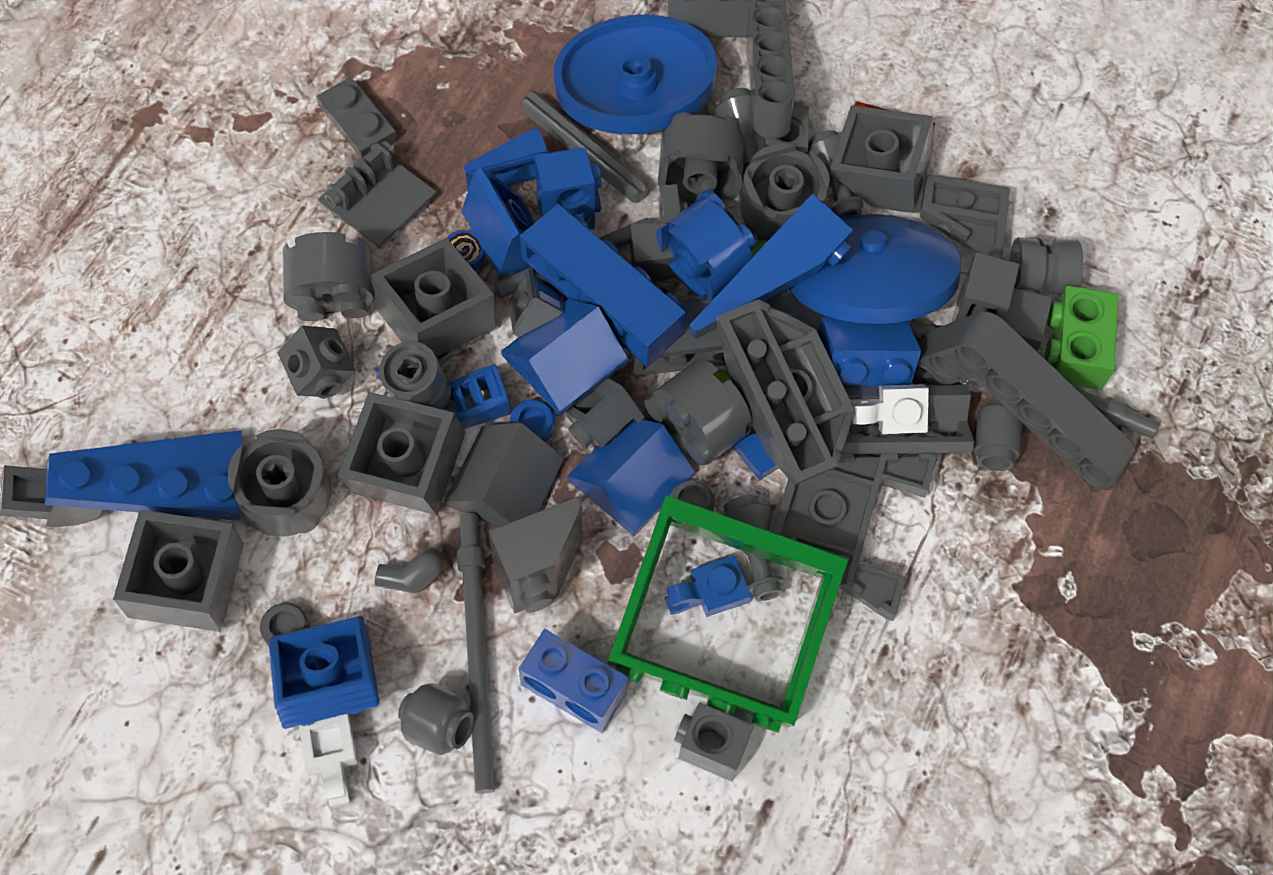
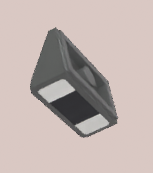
(534, 303)

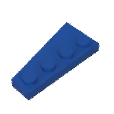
(156, 476)

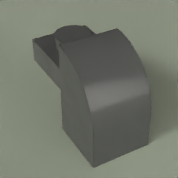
(643, 241)
(25, 497)

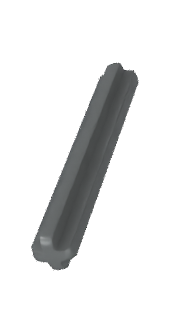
(574, 137)

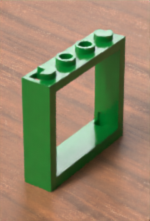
(756, 542)

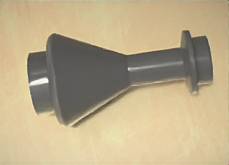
(737, 105)
(824, 146)
(752, 512)

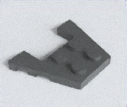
(835, 515)

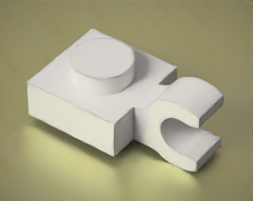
(897, 409)
(326, 750)

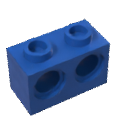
(568, 181)
(573, 680)

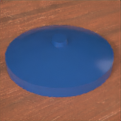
(635, 73)
(889, 274)

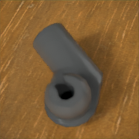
(414, 575)

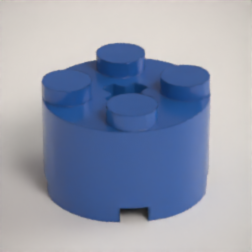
(706, 246)

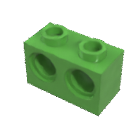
(1090, 338)

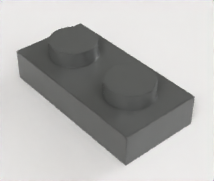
(355, 116)

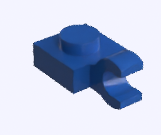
(714, 586)

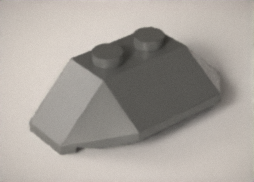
(788, 388)

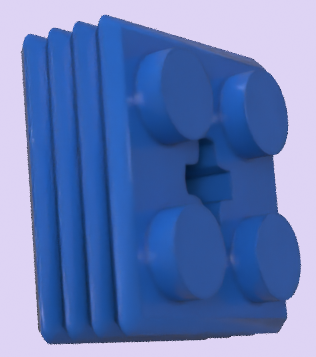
(322, 672)

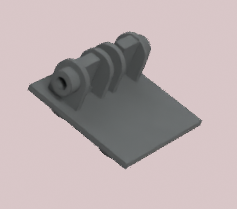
(377, 195)

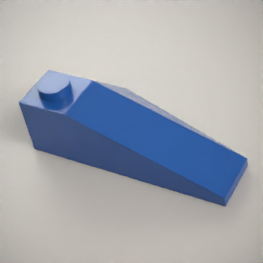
(792, 254)

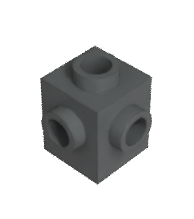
(316, 362)

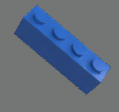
(596, 274)

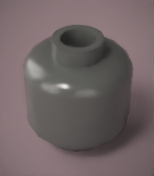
(436, 719)

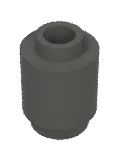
(997, 437)

